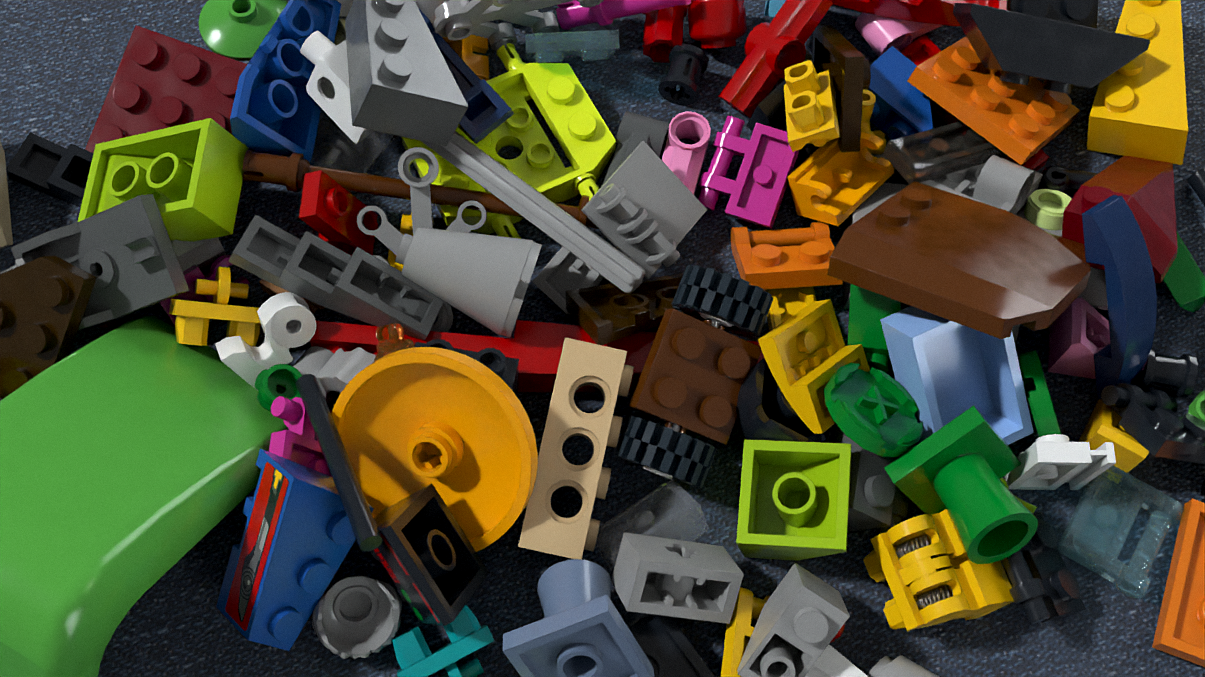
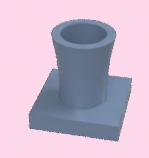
(579, 629)

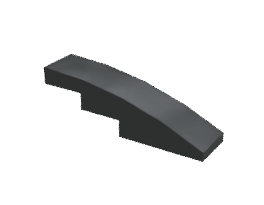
(330, 277)

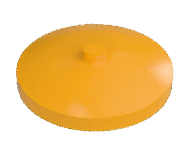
(443, 423)

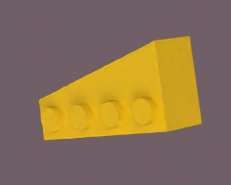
(1144, 103)

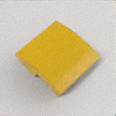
(805, 356)

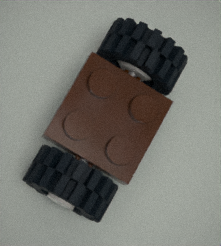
(695, 374)

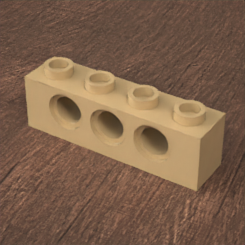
(579, 366)

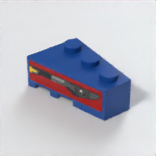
(287, 552)

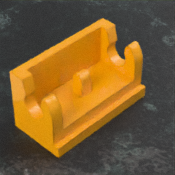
(838, 182)

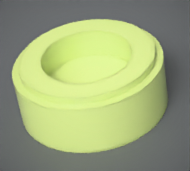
(1046, 208)

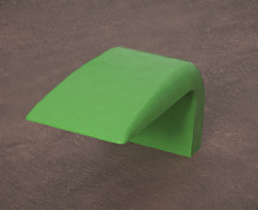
(110, 482)

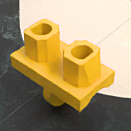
(809, 106)
(194, 316)

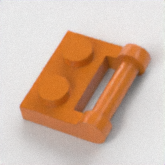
(784, 256)

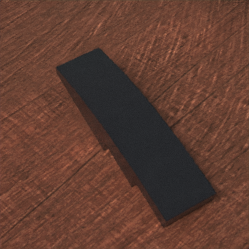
(52, 168)

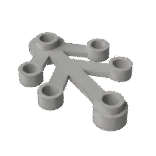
(462, 18)
(421, 216)

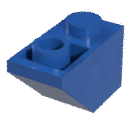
(899, 105)

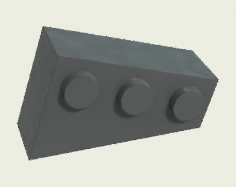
(399, 73)

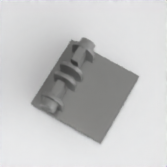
(645, 210)

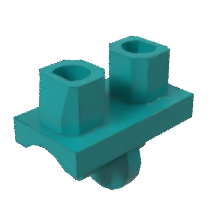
(465, 638)

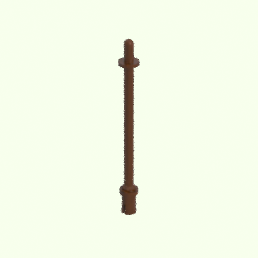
(292, 169)

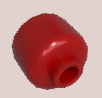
(717, 22)

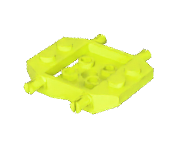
(572, 121)

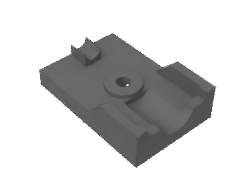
(131, 249)

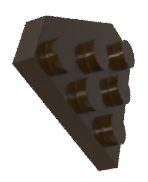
(39, 317)

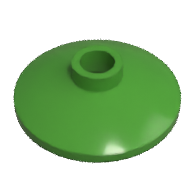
(238, 26)

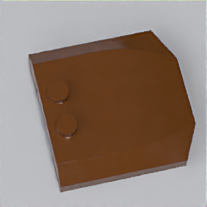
(962, 261)

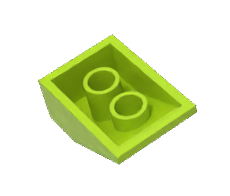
(186, 167)

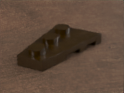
(612, 314)

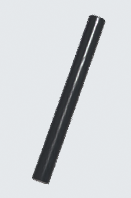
(339, 463)

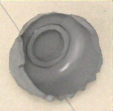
(357, 616)

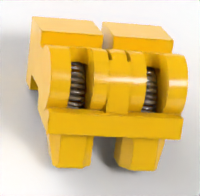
(933, 574)

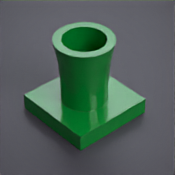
(962, 473)

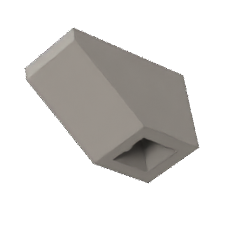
(793, 627)

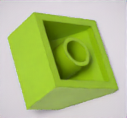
(793, 499)

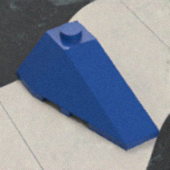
(271, 95)

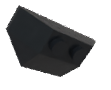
(1045, 47)

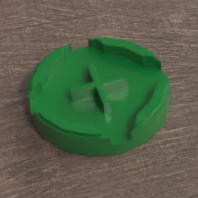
(1038, 394)
(873, 410)

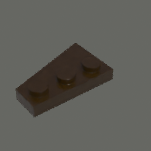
(850, 76)

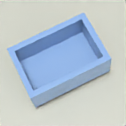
(953, 369)

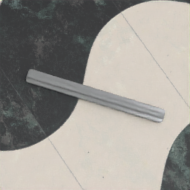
(542, 212)

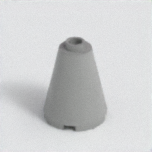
(472, 272)

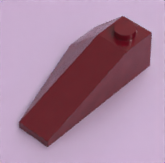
(1150, 196)

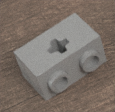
(676, 578)

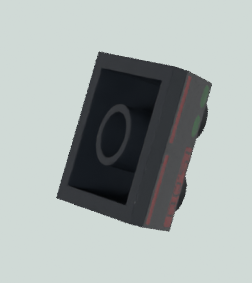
(428, 556)

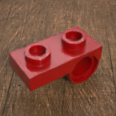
(334, 213)

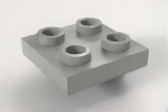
(992, 183)

